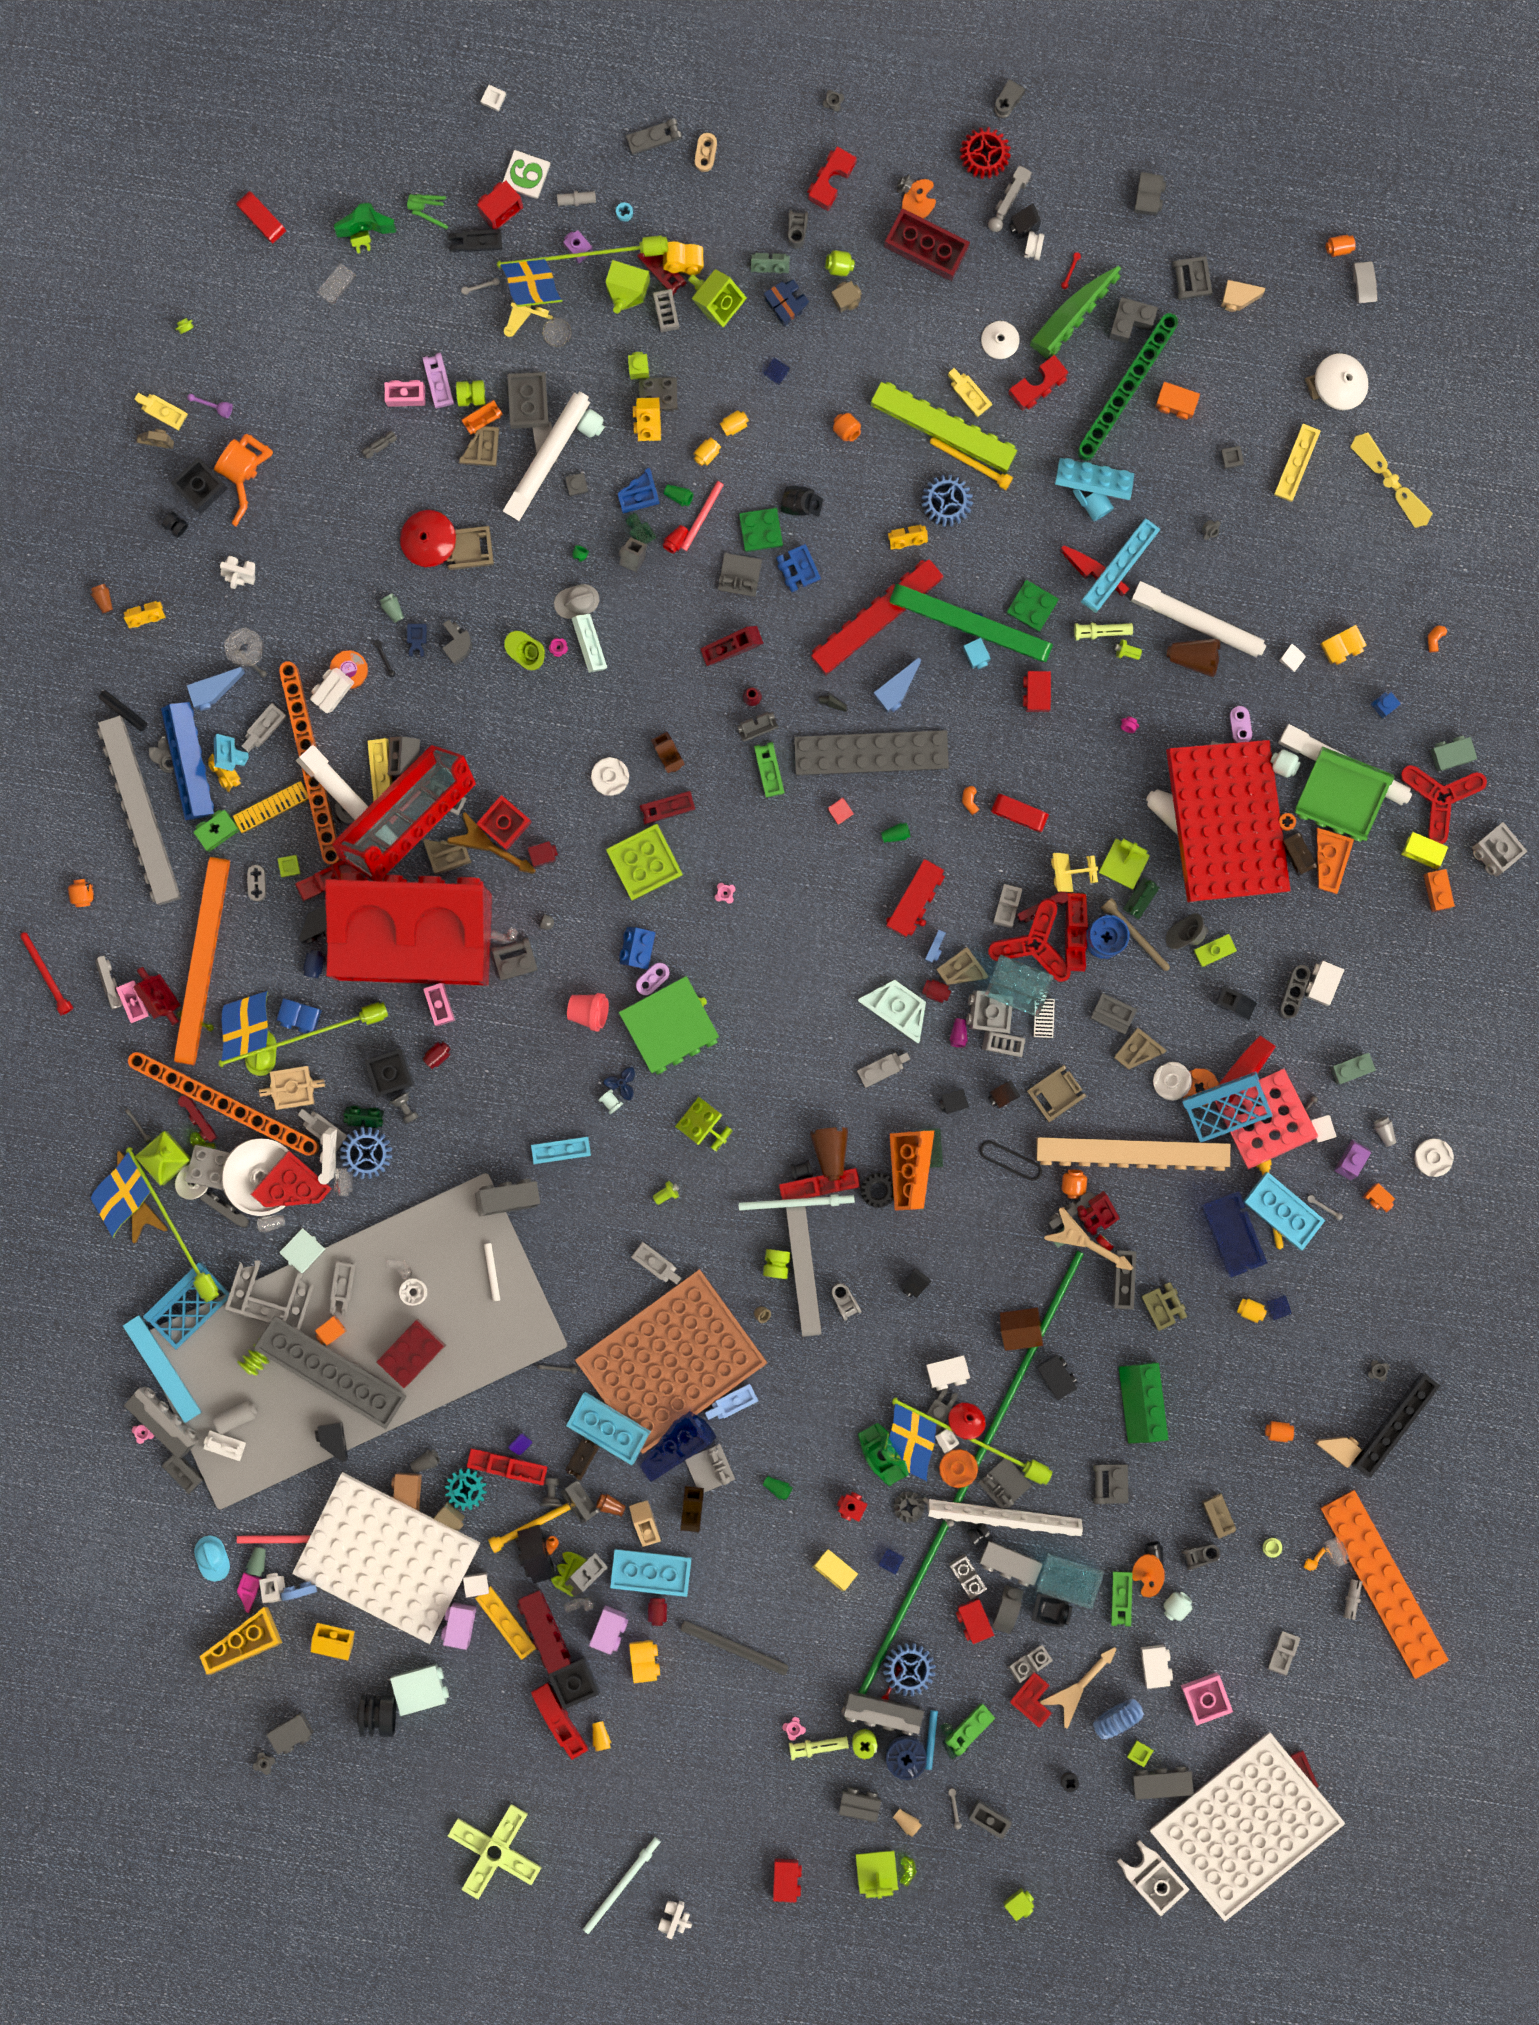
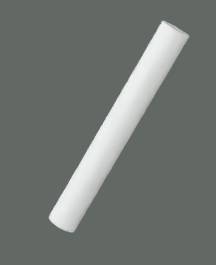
(491, 1272)

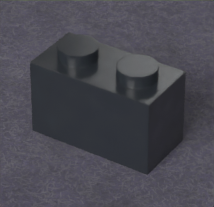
(1057, 1377)

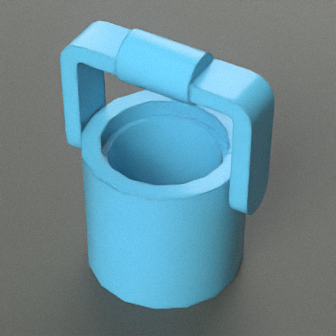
(1095, 504)

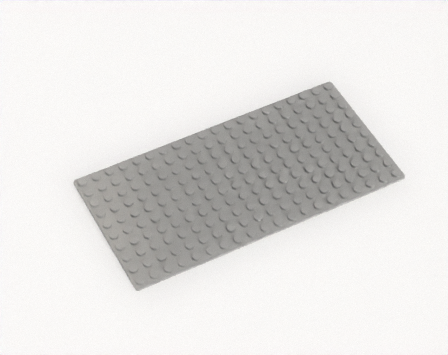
(482, 1337)

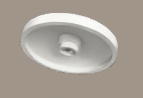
(246, 1169)

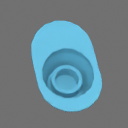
(212, 1558)

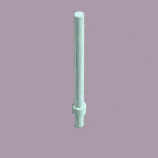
(834, 1200)
(644, 1856)

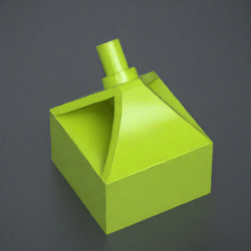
(626, 285)
(717, 297)
(163, 1158)

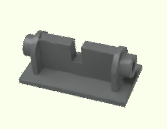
(749, 729)

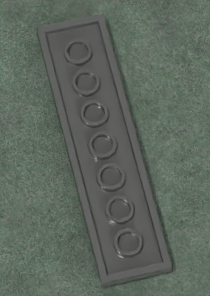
(871, 753)
(330, 1372)

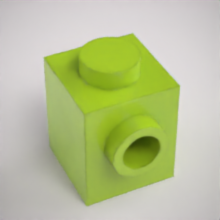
(638, 365)
(1019, 1904)

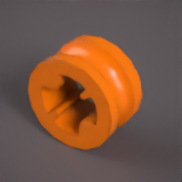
(1290, 826)

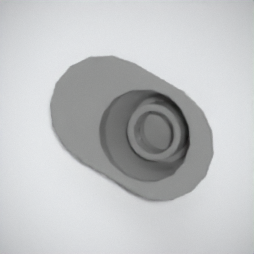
(576, 601)

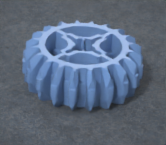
(954, 503)
(354, 1141)
(916, 1663)
(1118, 1719)

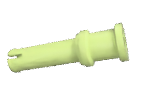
(1093, 630)
(807, 1745)

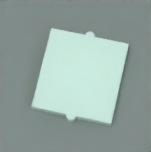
(302, 1250)

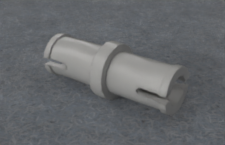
(576, 198)
(1352, 1599)

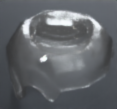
(556, 332)

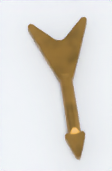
(478, 840)
(143, 1215)

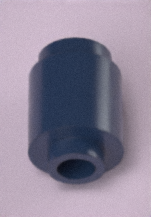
(313, 964)

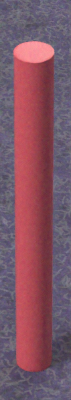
(702, 515)
(274, 1539)

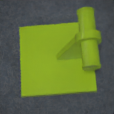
(1125, 863)
(699, 1122)
(877, 1873)

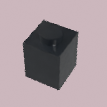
(953, 1101)

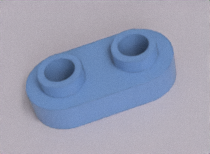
(292, 1592)

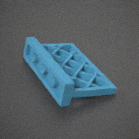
(1221, 1091)
(173, 1296)

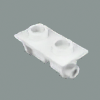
(224, 1445)

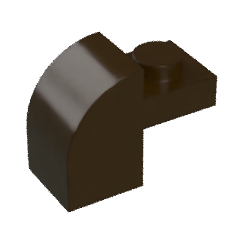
(692, 1509)

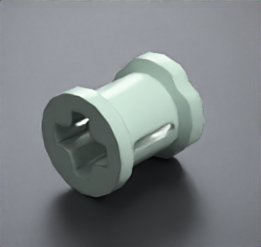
(610, 1101)

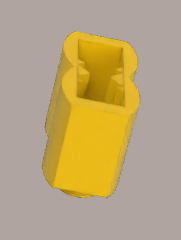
(683, 258)
(1343, 644)
(643, 1661)

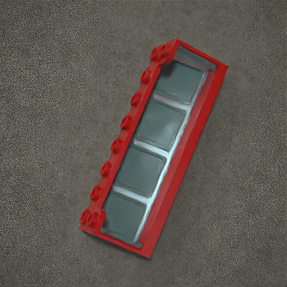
(405, 812)

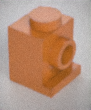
(1379, 1198)

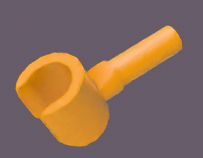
(1312, 1564)

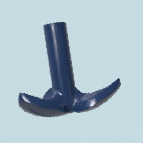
(613, 1083)

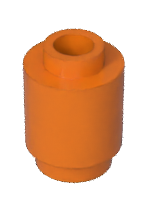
(1340, 245)
(1279, 1431)

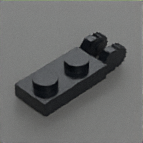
(477, 240)

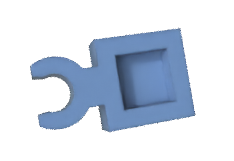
(934, 951)

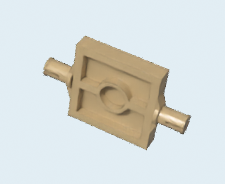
(292, 1087)

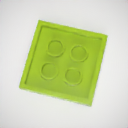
(644, 862)

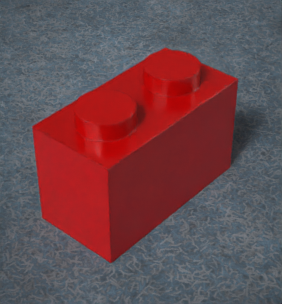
(1037, 691)
(975, 1620)
(785, 1880)

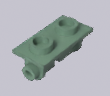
(778, 264)

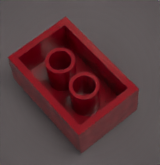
(411, 1353)

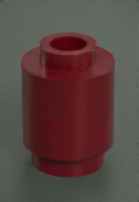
(936, 991)
(437, 1054)
(657, 1611)

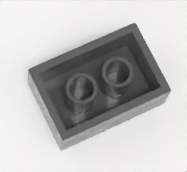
(507, 1197)

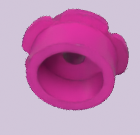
(558, 642)
(1129, 724)

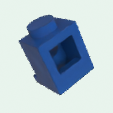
(1385, 704)

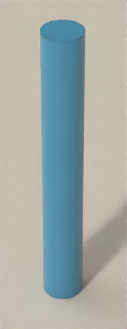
(931, 1739)

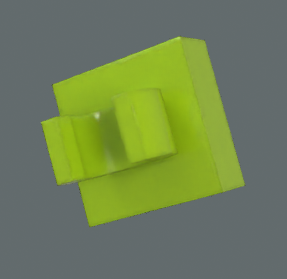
(359, 239)

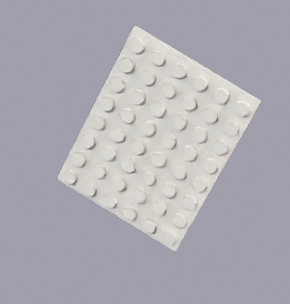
(386, 1558)
(1247, 1826)

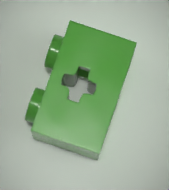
(226, 829)

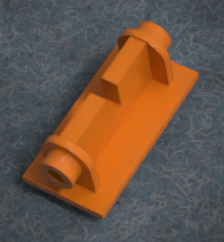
(482, 417)

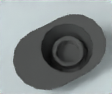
(1187, 932)

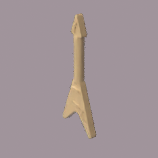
(1076, 1236)
(1071, 1695)

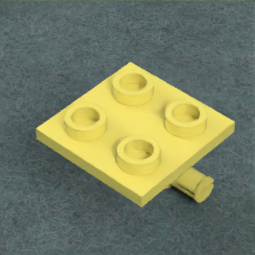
(519, 315)
(1063, 878)

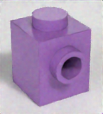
(577, 243)

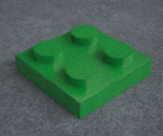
(761, 530)
(1032, 606)

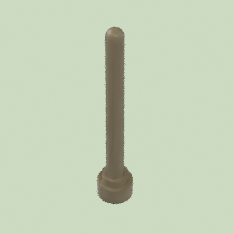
(1111, 908)

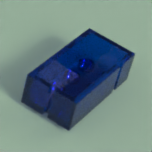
(1233, 1234)

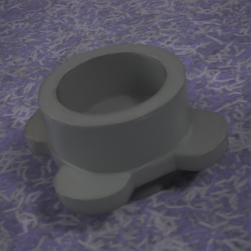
(838, 99)
(904, 184)
(1210, 529)
(1383, 1370)
(266, 1769)

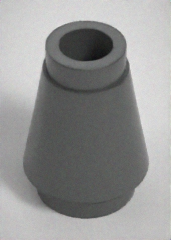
(425, 1461)

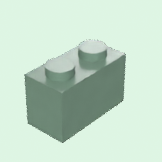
(1454, 753)
(1352, 1068)

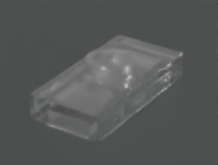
(336, 284)

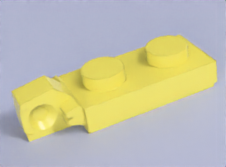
(969, 393)
(162, 410)

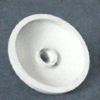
(1333, 385)

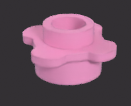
(722, 888)
(141, 1437)
(793, 1733)

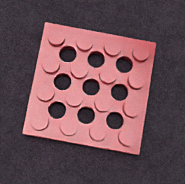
(1261, 1131)

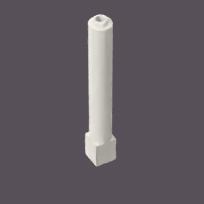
(547, 455)
(1155, 600)
(1302, 743)
(317, 766)

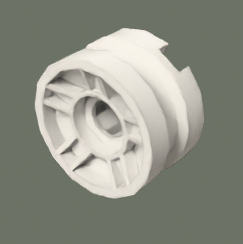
(1034, 245)
(409, 1299)

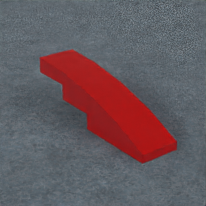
(1087, 566)
(316, 884)
(1075, 932)
(1250, 1061)
(819, 1186)
(506, 1466)

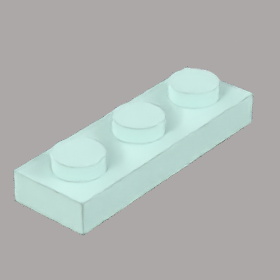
(589, 643)

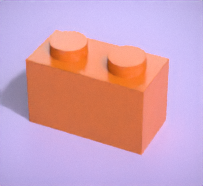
(1177, 401)
(1439, 890)

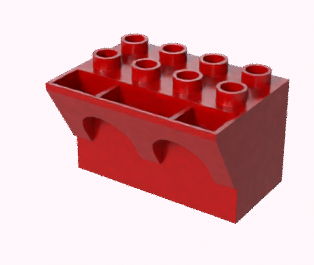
(408, 930)

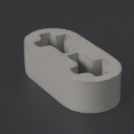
(252, 883)

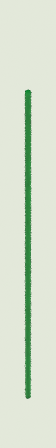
(961, 1492)

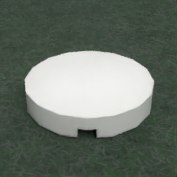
(610, 776)
(1172, 1081)
(1434, 1157)

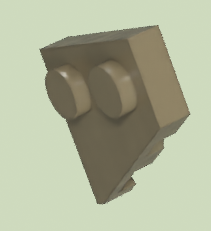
(157, 438)
(482, 448)
(446, 856)
(961, 969)
(1138, 1050)

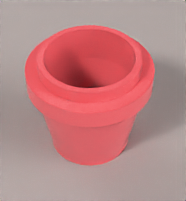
(588, 1010)

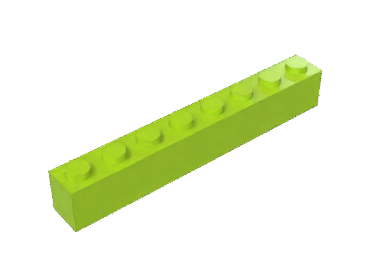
(943, 427)

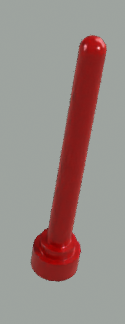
(63, 1005)

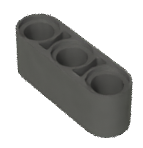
(1301, 985)

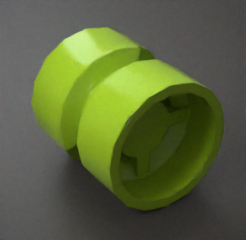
(470, 393)
(776, 1264)

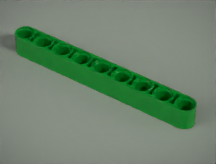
(1131, 378)
(970, 623)

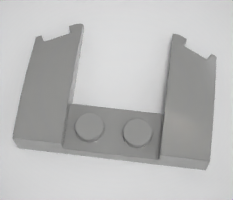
(242, 1304)

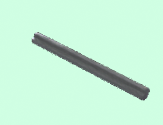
(734, 1647)

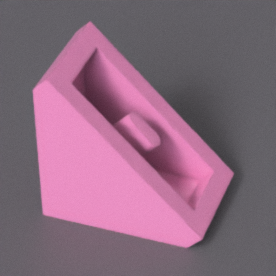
(132, 1003)

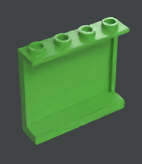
(1343, 794)
(669, 1025)

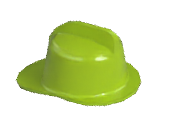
(525, 650)
(263, 1062)

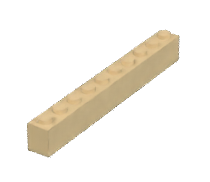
(1133, 1152)

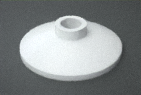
(996, 348)
(186, 1189)

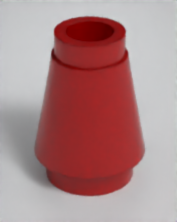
(675, 539)

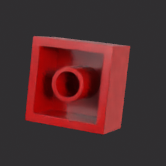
(499, 205)
(504, 822)

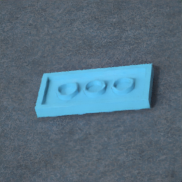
(1094, 478)
(1283, 1211)
(608, 1428)
(650, 1572)

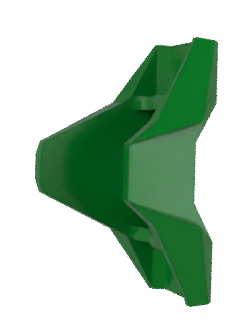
(363, 219)
(876, 1439)

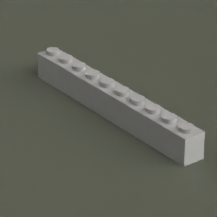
(139, 810)

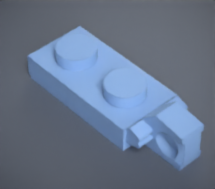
(732, 1403)

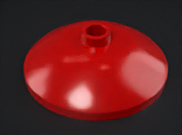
(438, 543)

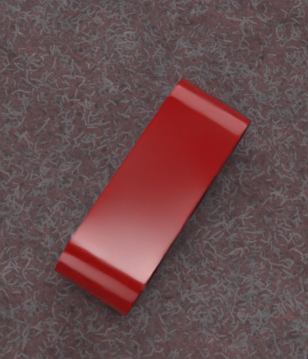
(261, 217)
(1020, 813)

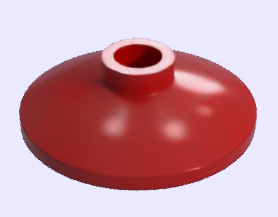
(961, 1426)

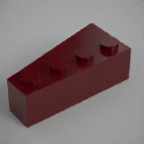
(544, 1630)

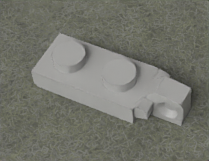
(263, 727)
(109, 984)
(882, 1069)
(318, 1125)
(655, 1263)

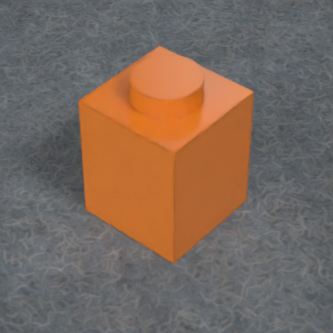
(330, 1331)

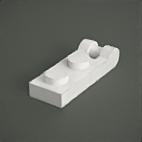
(328, 1156)

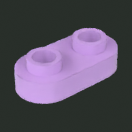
(1239, 725)
(653, 980)

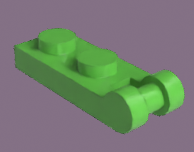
(769, 770)
(1121, 1597)
(970, 1729)

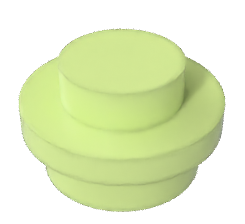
(1272, 1547)

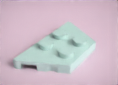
(898, 1008)

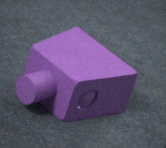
(1352, 1160)

